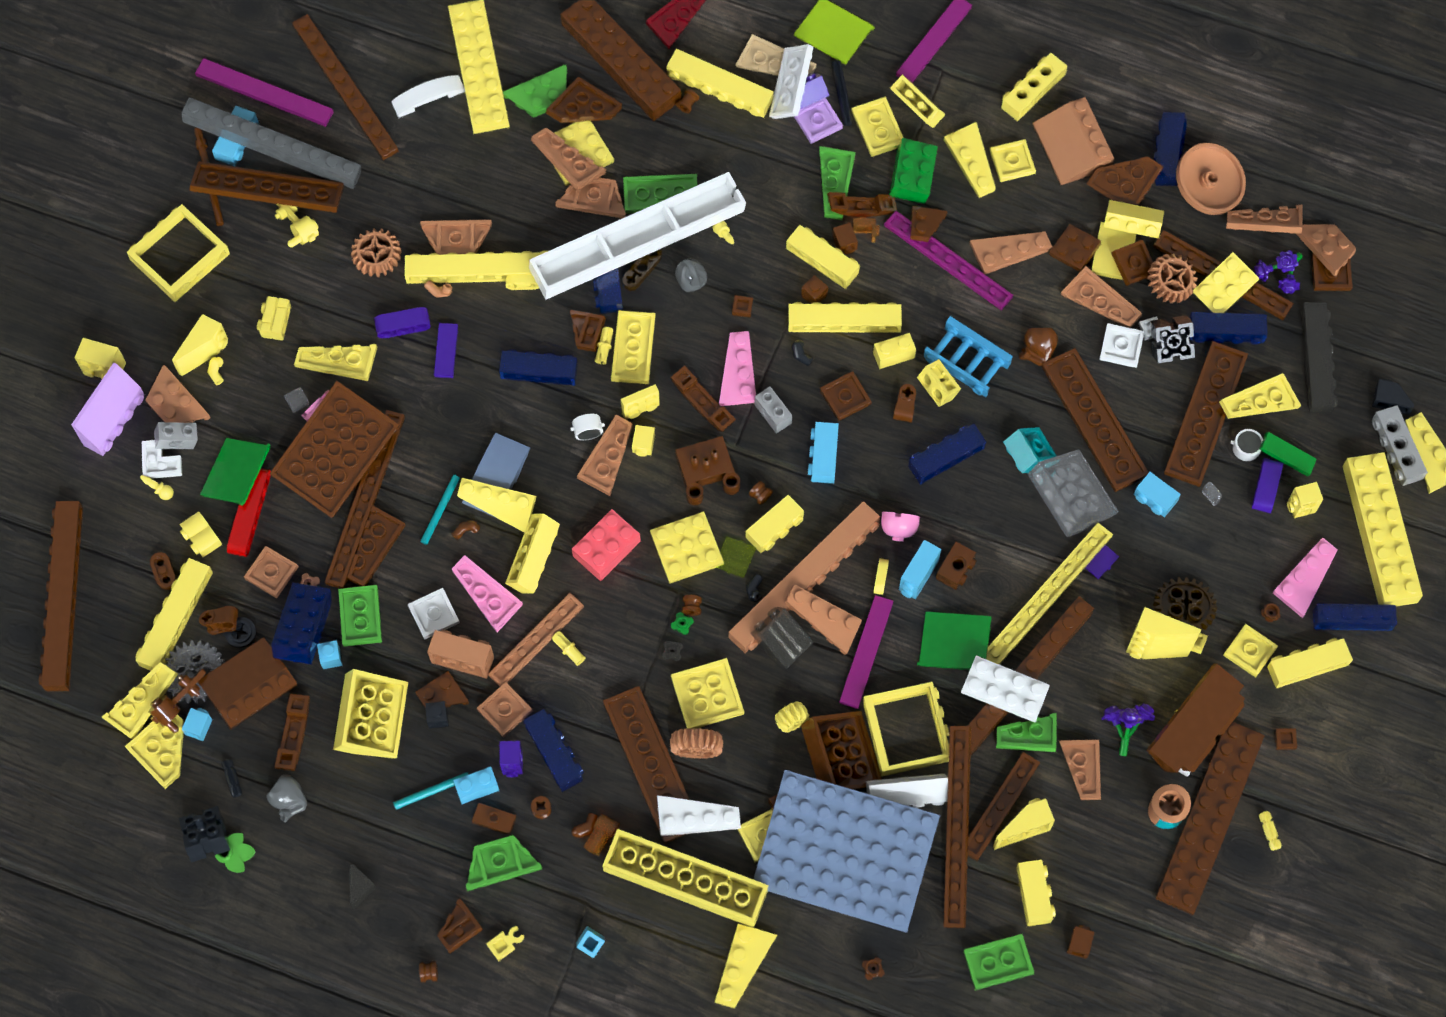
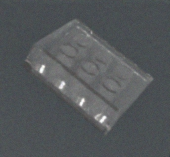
(1072, 492)

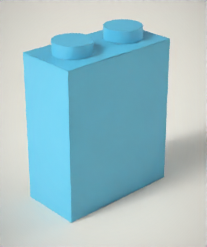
(919, 570)

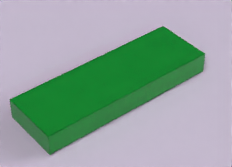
(1287, 454)

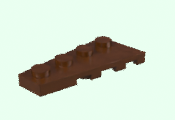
(378, 538)

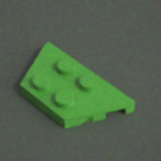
(539, 92)
(499, 862)

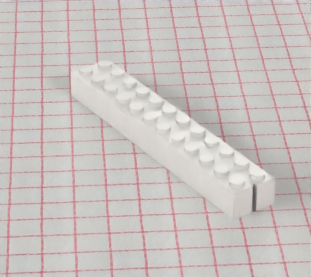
(636, 235)

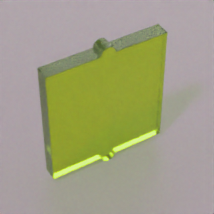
(736, 556)

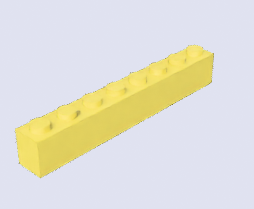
(466, 267)

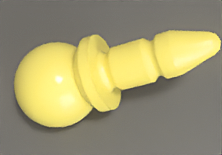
(723, 231)
(164, 491)

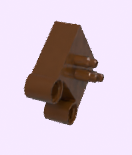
(704, 465)

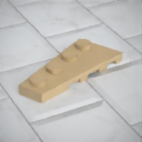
(763, 57)

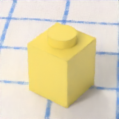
(643, 440)

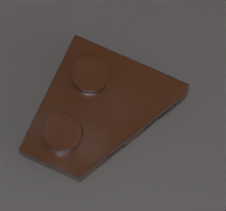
(925, 222)
(587, 329)
(442, 689)
(459, 927)

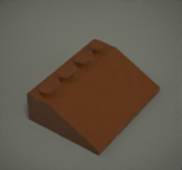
(247, 683)
(841, 750)

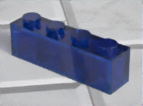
(1170, 146)
(609, 292)
(1229, 327)
(538, 367)
(946, 453)
(1354, 617)
(553, 750)

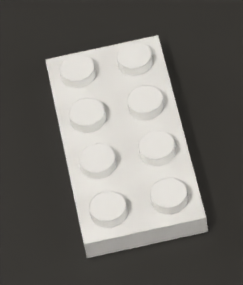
(791, 81)
(1005, 689)

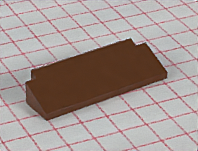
(1198, 721)

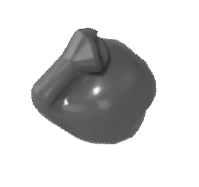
(691, 275)
(287, 797)

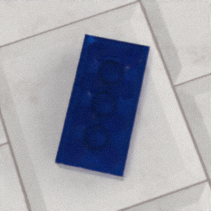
(301, 623)

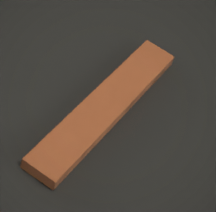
(536, 640)

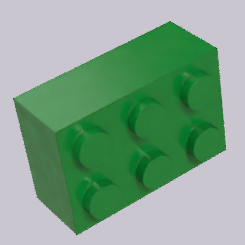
(913, 171)

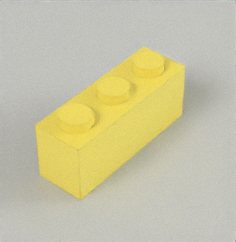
(917, 101)
(1134, 219)
(775, 524)
(1035, 892)

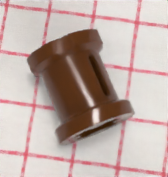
(687, 101)

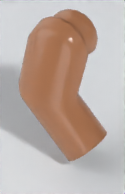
(442, 291)

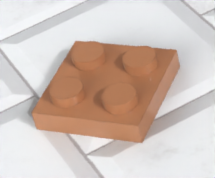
(271, 572)
(504, 709)

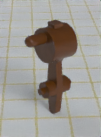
(165, 709)

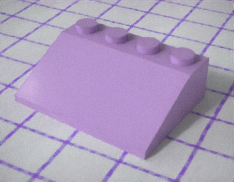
(108, 410)

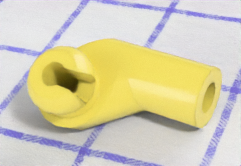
(213, 368)

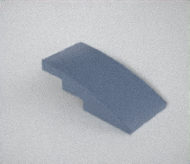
(500, 464)

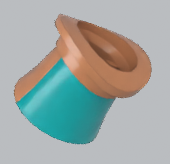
(1169, 806)

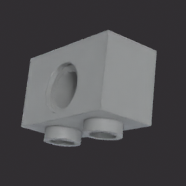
(773, 410)
(175, 435)

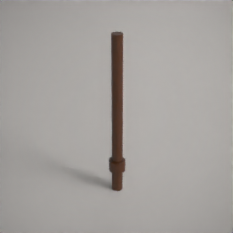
(201, 145)

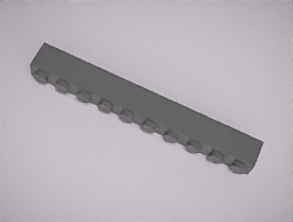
(271, 143)

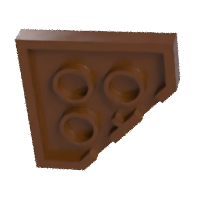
(583, 103)
(1127, 180)

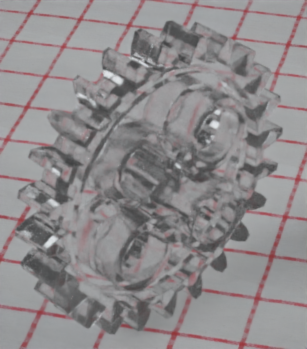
(184, 658)

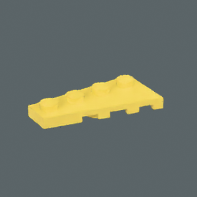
(971, 157)
(341, 361)
(1431, 451)
(500, 502)
(745, 956)

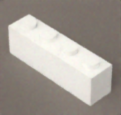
(912, 790)

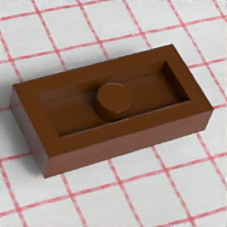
(494, 819)

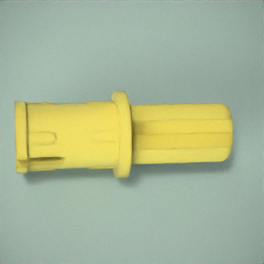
(604, 345)
(568, 648)

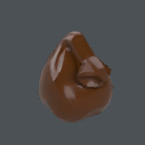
(1039, 345)

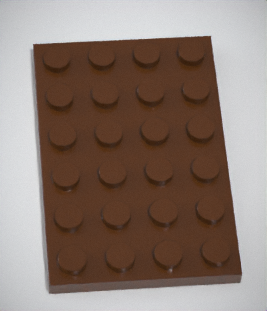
(334, 449)

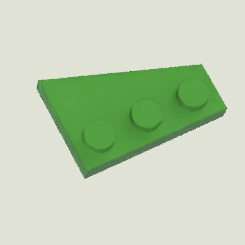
(1028, 735)

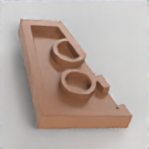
(1084, 765)

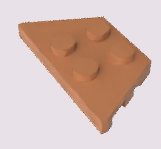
(596, 197)
(456, 235)
(1328, 245)
(173, 401)

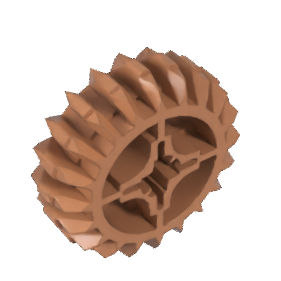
(390, 254)
(1168, 267)
(696, 743)

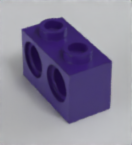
(511, 758)

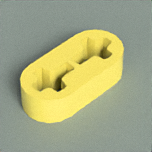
(521, 282)
(881, 576)

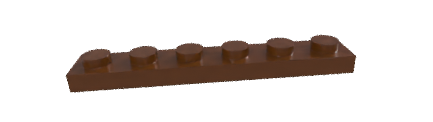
(1001, 805)

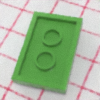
(360, 615)
(998, 962)

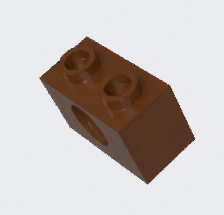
(958, 555)

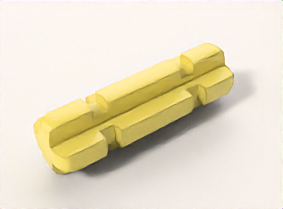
(1270, 830)

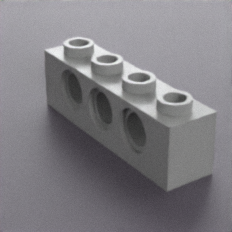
(1393, 418)

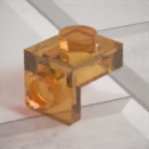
(866, 225)

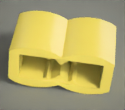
(200, 534)

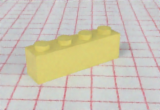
(823, 256)
(532, 553)
(1309, 662)

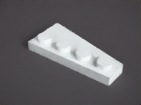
(690, 816)

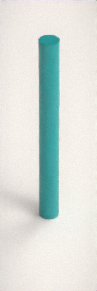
(440, 509)
(427, 792)

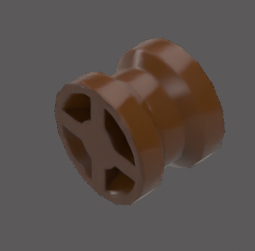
(760, 492)
(691, 605)
(543, 810)
(428, 971)

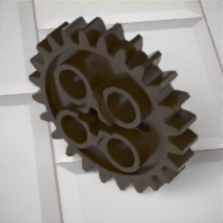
(1203, 607)

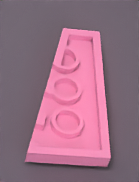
(1304, 580)
(490, 596)

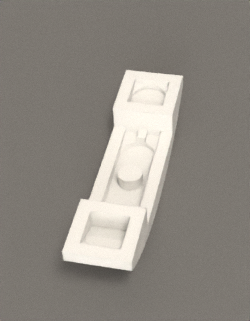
(426, 93)

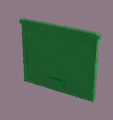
(235, 471)
(954, 640)

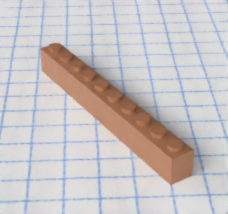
(809, 571)

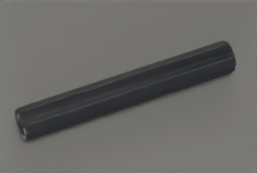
(842, 93)

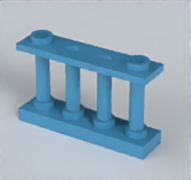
(969, 339)

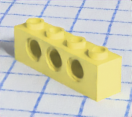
(1019, 107)

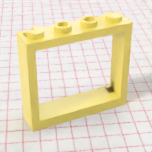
(193, 275)
(899, 694)

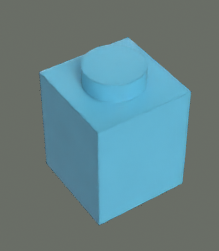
(329, 654)
(197, 724)
(590, 941)

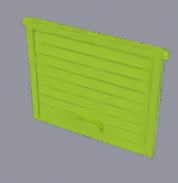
(833, 30)

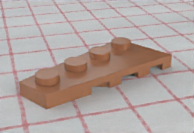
(569, 162)
(1267, 220)
(1007, 250)
(1099, 297)
(604, 462)
(834, 623)

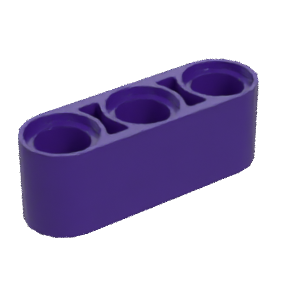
(402, 322)
(1267, 485)

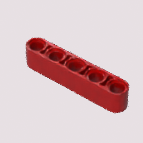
(248, 516)

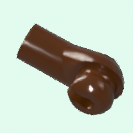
(465, 526)
(585, 828)

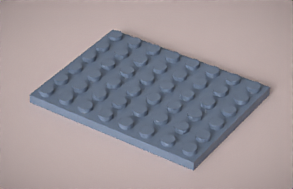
(846, 850)

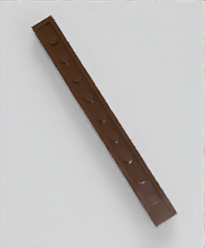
(345, 87)
(360, 510)
(957, 827)

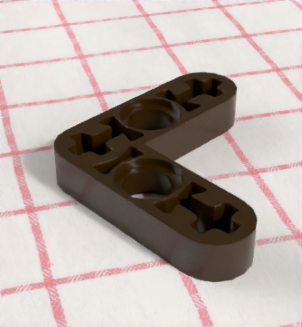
(650, 262)

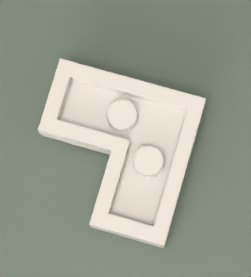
(156, 465)

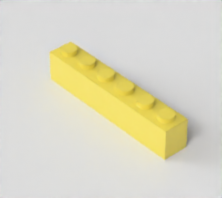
(720, 83)
(844, 317)
(174, 614)

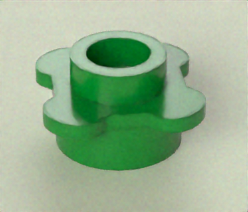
(676, 625)

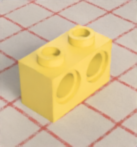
(939, 383)
(1305, 500)

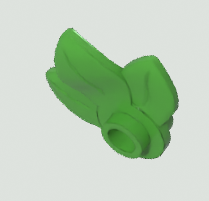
(237, 854)

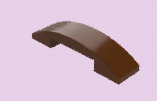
(861, 206)
(702, 400)
(293, 732)

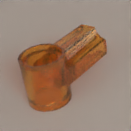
(603, 831)

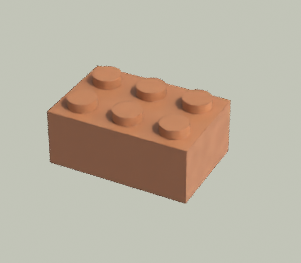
(461, 653)

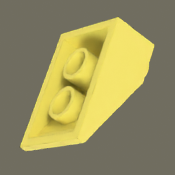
(201, 344)
(1031, 821)

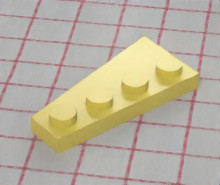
(1262, 398)
(133, 710)

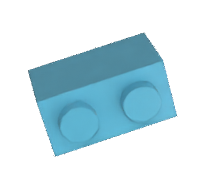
(1156, 494)
(476, 785)

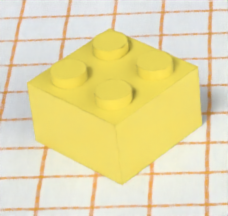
(97, 358)

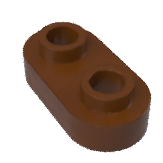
(164, 571)

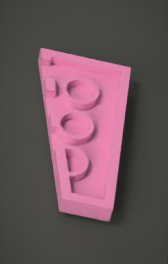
(738, 376)

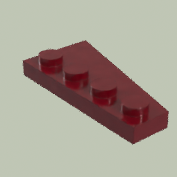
(673, 19)

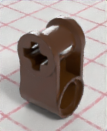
(905, 405)
(219, 619)

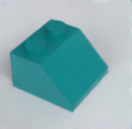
(1028, 448)

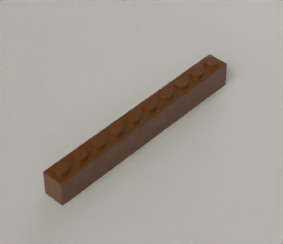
(61, 596)
(1034, 665)

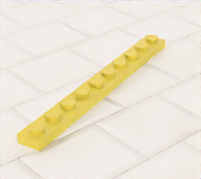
(1048, 594)

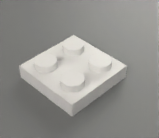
(1121, 345)
(433, 613)

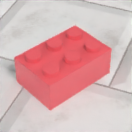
(606, 545)

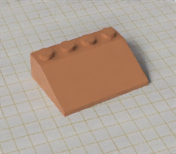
(1073, 141)

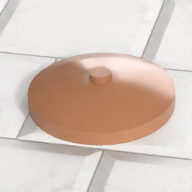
(1210, 178)

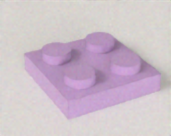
(818, 120)

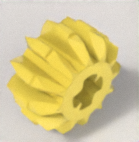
(791, 717)

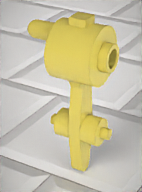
(303, 229)

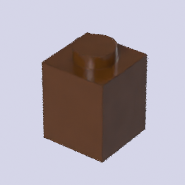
(845, 238)
(814, 290)
(1080, 941)

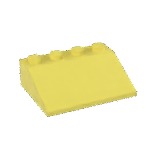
(1161, 637)
(370, 714)

